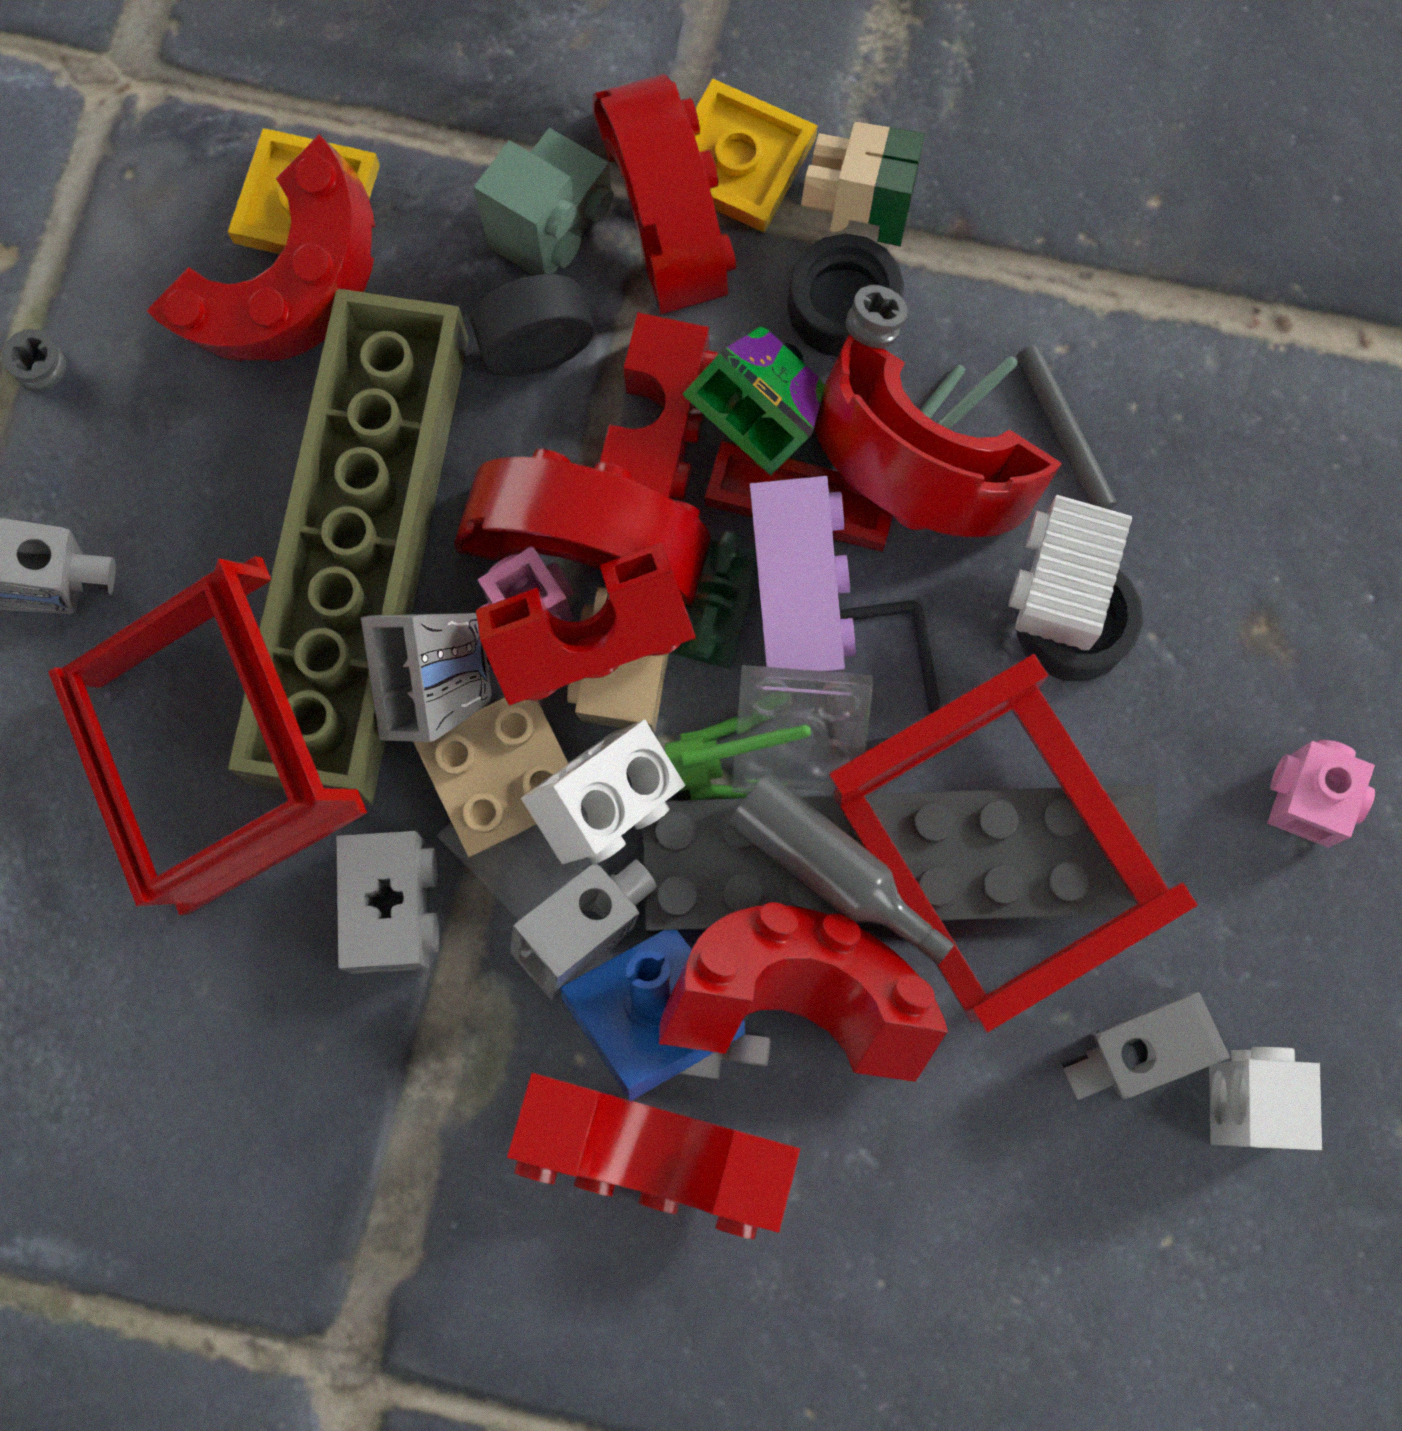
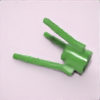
(699, 756)

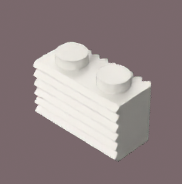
(1071, 572)

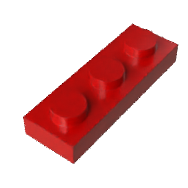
(735, 470)

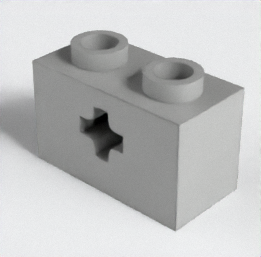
(364, 874)

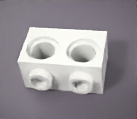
(601, 786)
(1265, 1100)

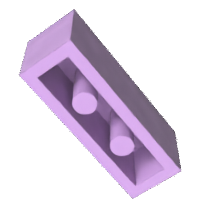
(801, 574)

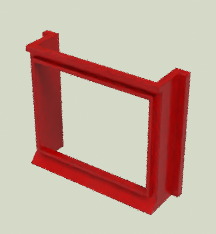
(1018, 692)
(261, 844)

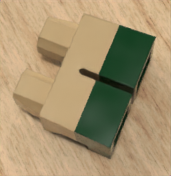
(865, 178)

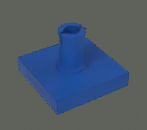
(623, 1008)

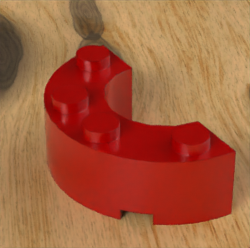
(668, 189)
(293, 300)
(916, 465)
(578, 516)
(811, 968)
(652, 1151)

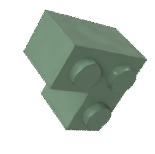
(542, 201)

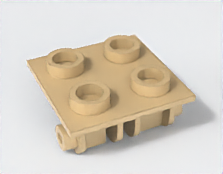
(488, 767)

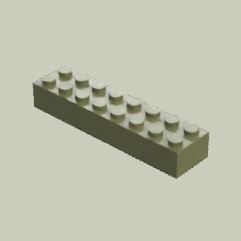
(355, 525)

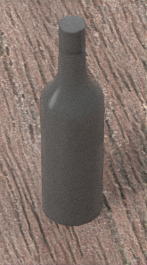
(831, 863)

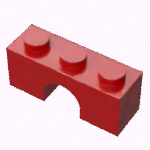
(661, 365)
(540, 653)

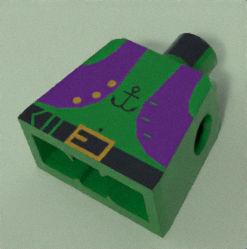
(760, 397)

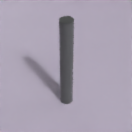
(1066, 427)

